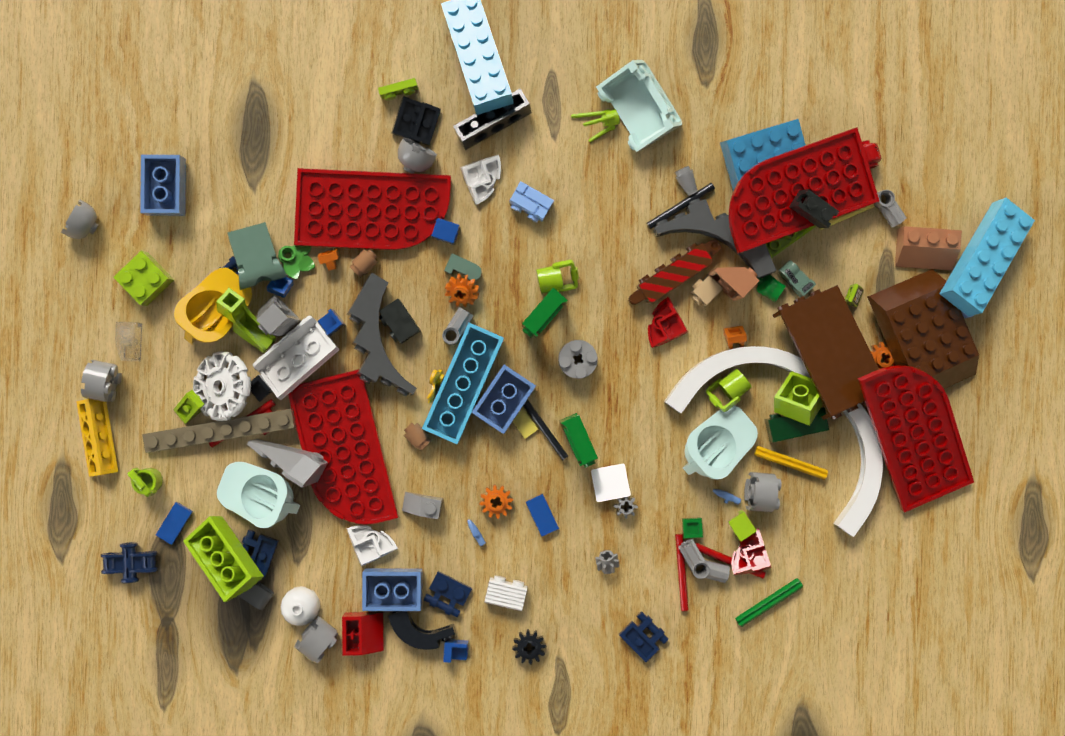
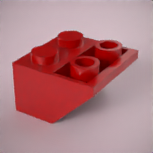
(362, 633)

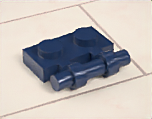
(263, 551)
(449, 588)
(639, 641)

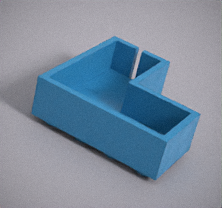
(750, 149)

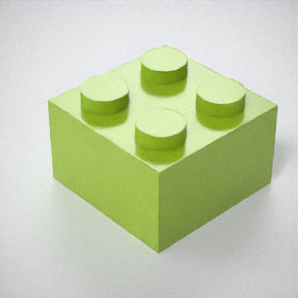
(143, 278)
(798, 399)

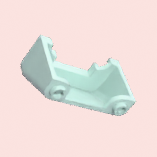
(640, 104)

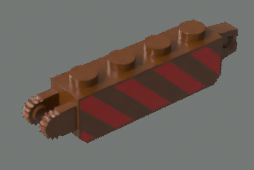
(676, 273)

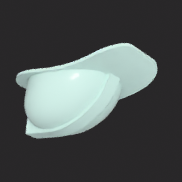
(719, 443)
(256, 494)

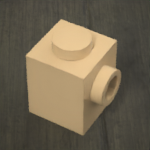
(705, 290)

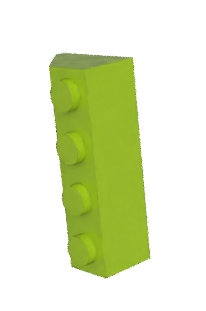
(223, 558)

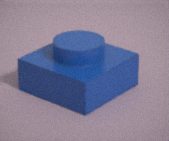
(280, 287)

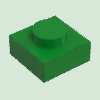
(692, 527)

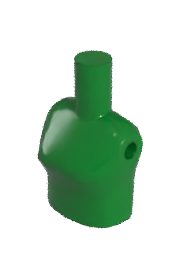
(770, 287)

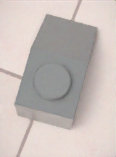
(422, 505)

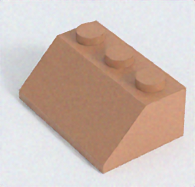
(927, 248)
(735, 280)

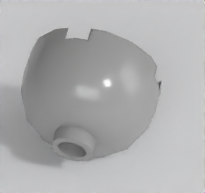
(415, 156)
(81, 221)

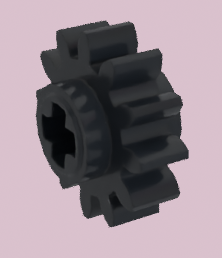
(535, 642)

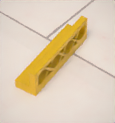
(98, 435)

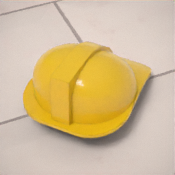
(198, 309)

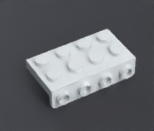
(295, 357)

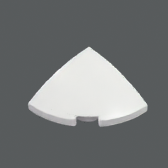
(481, 177)
(370, 544)

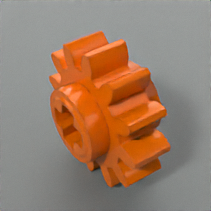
(462, 290)
(877, 354)
(500, 508)

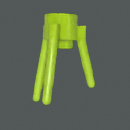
(608, 118)

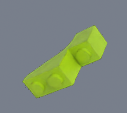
(244, 322)

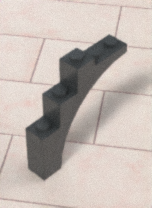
(700, 221)
(376, 364)

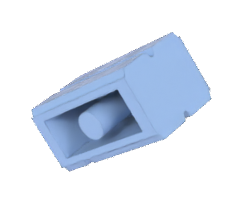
(530, 201)

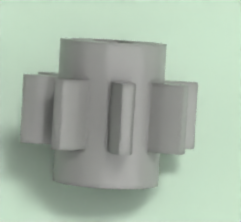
(629, 509)
(607, 562)

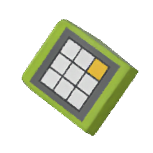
(854, 295)

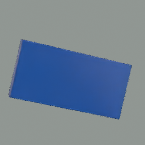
(542, 515)
(174, 523)

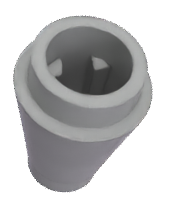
(686, 179)

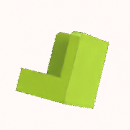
(742, 526)

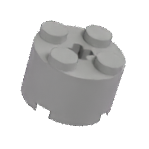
(588, 357)
(100, 381)
(762, 492)
(316, 639)

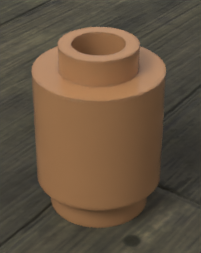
(364, 262)
(417, 436)

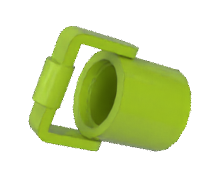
(551, 277)
(733, 385)
(146, 480)

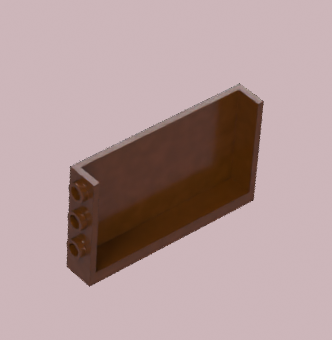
(829, 348)

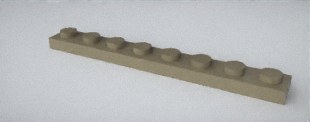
(219, 430)

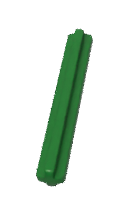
(769, 602)

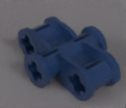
(129, 562)

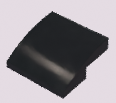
(416, 120)

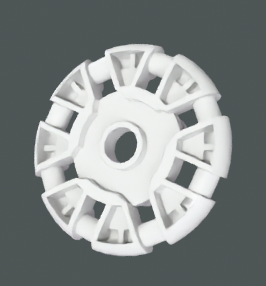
(230, 385)

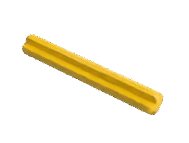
(791, 462)

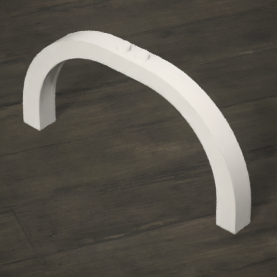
(871, 455)

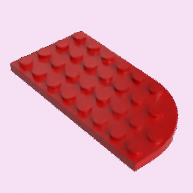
(829, 168)
(368, 208)
(339, 424)
(916, 434)

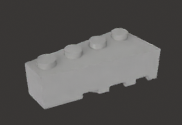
(276, 317)

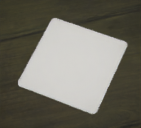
(610, 482)

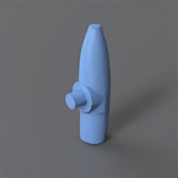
(727, 496)
(476, 533)

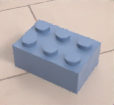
(163, 185)
(503, 399)
(392, 589)

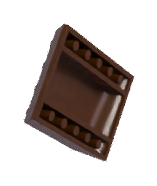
(926, 329)

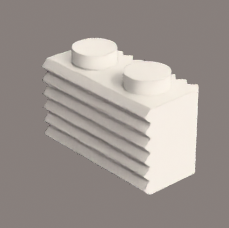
(506, 593)

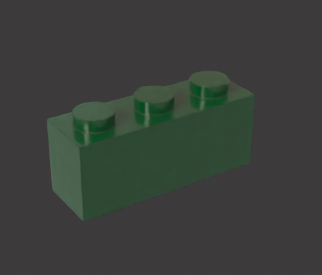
(784, 428)

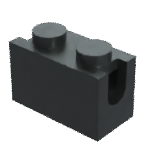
(813, 208)
(399, 321)

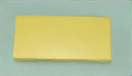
(524, 423)

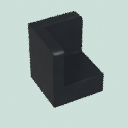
(260, 388)

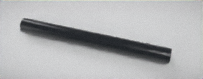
(681, 205)
(545, 430)

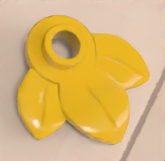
(435, 380)

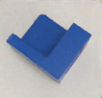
(445, 231)
(331, 322)
(455, 650)

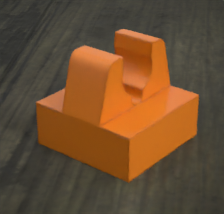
(329, 258)
(735, 335)

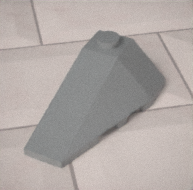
(297, 464)

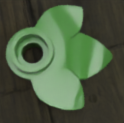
(298, 262)

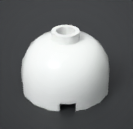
(300, 606)

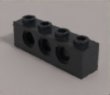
(481, 126)

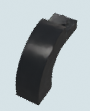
(415, 636)

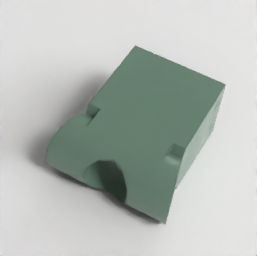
(255, 255)

